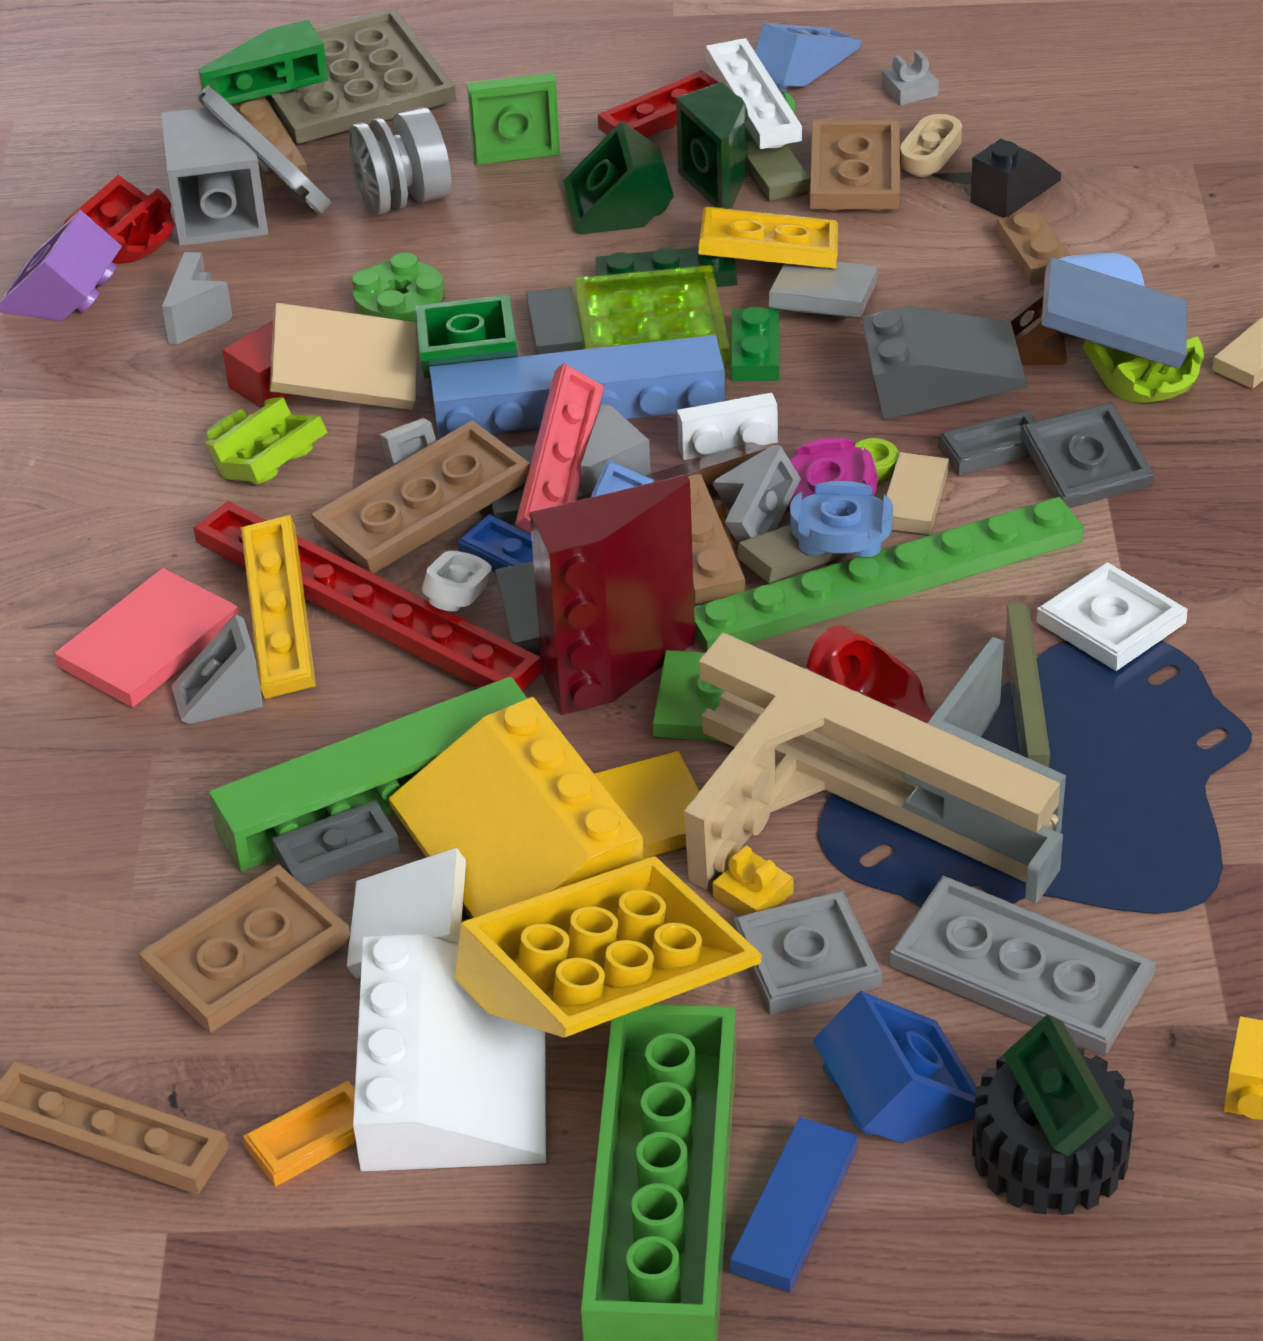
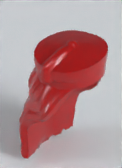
(868, 669)

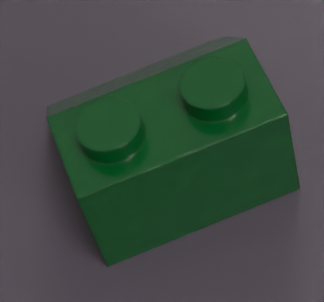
(712, 143)
(618, 184)

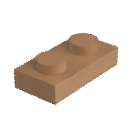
(1030, 243)

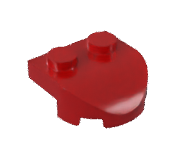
(131, 218)

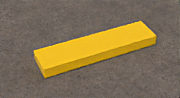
(278, 607)

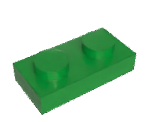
(755, 344)

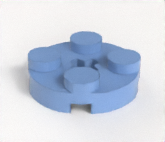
(841, 519)

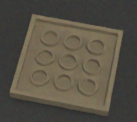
(372, 73)

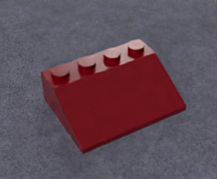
(612, 589)

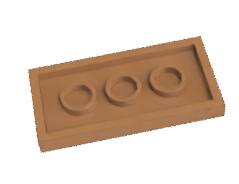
(421, 497)

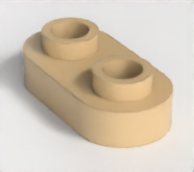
(930, 144)

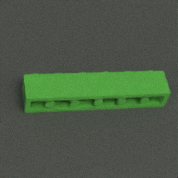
(345, 773)

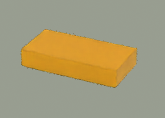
(304, 1135)

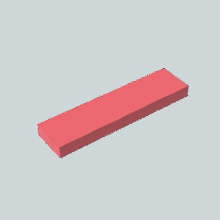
(561, 443)

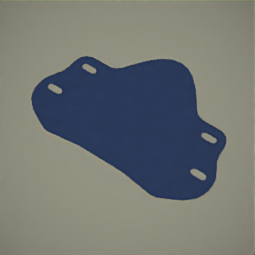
(1132, 795)

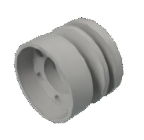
(400, 160)

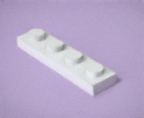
(769, 115)

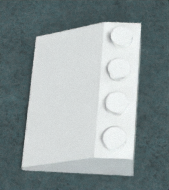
(438, 1071)

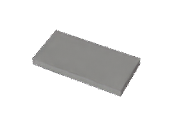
(1023, 963)

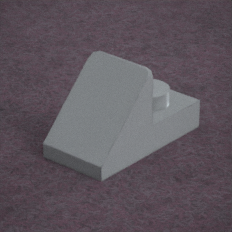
(194, 301)
(757, 492)

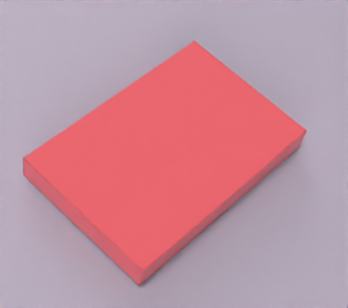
(146, 637)

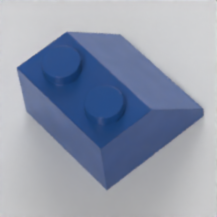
(895, 1070)

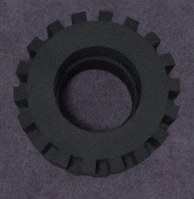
(1021, 1157)

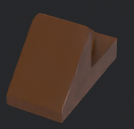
(1035, 342)

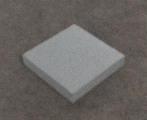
(824, 290)
(809, 952)

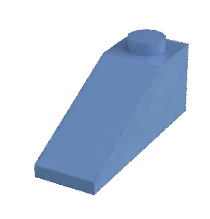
(801, 53)

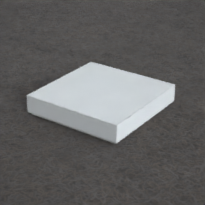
(1111, 616)
(409, 901)

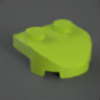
(1143, 379)
(262, 441)

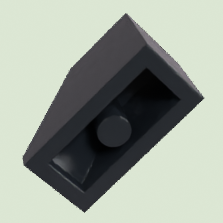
(1009, 178)

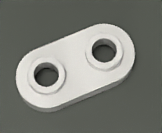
(455, 580)

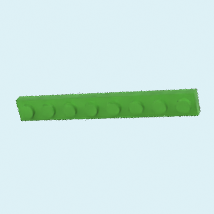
(889, 574)

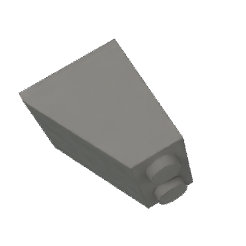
(211, 179)

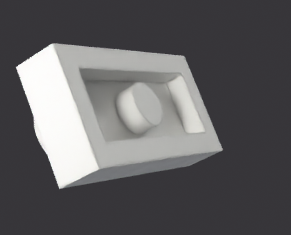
(726, 425)

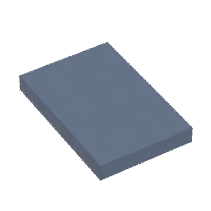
(1115, 313)

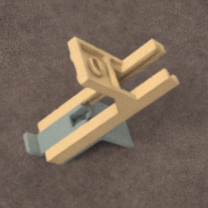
(813, 735)

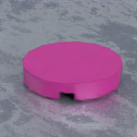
(832, 461)

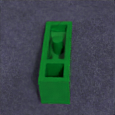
(268, 64)

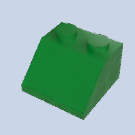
(465, 331)

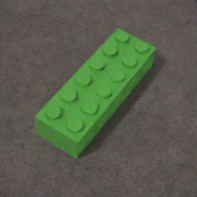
(661, 1177)

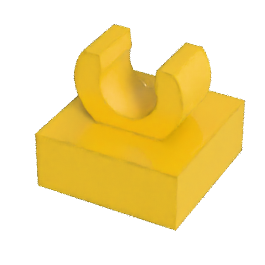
(752, 884)

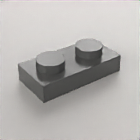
(336, 843)

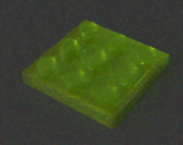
(650, 308)

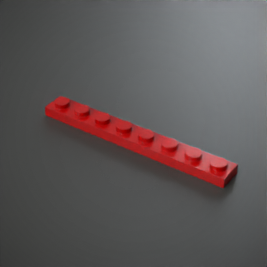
(384, 607)

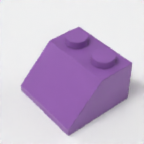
(63, 272)

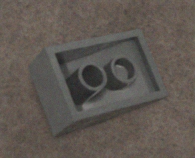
(939, 358)

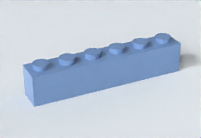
(635, 377)

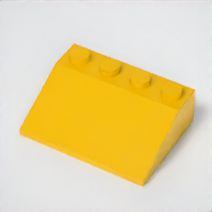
(516, 811)
(597, 950)

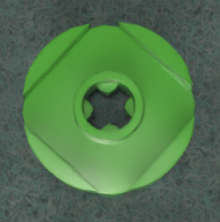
(396, 288)

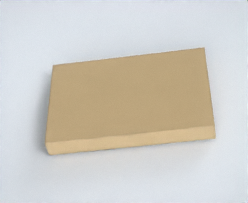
(343, 356)

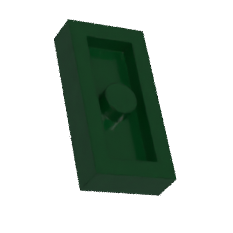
(1058, 1085)

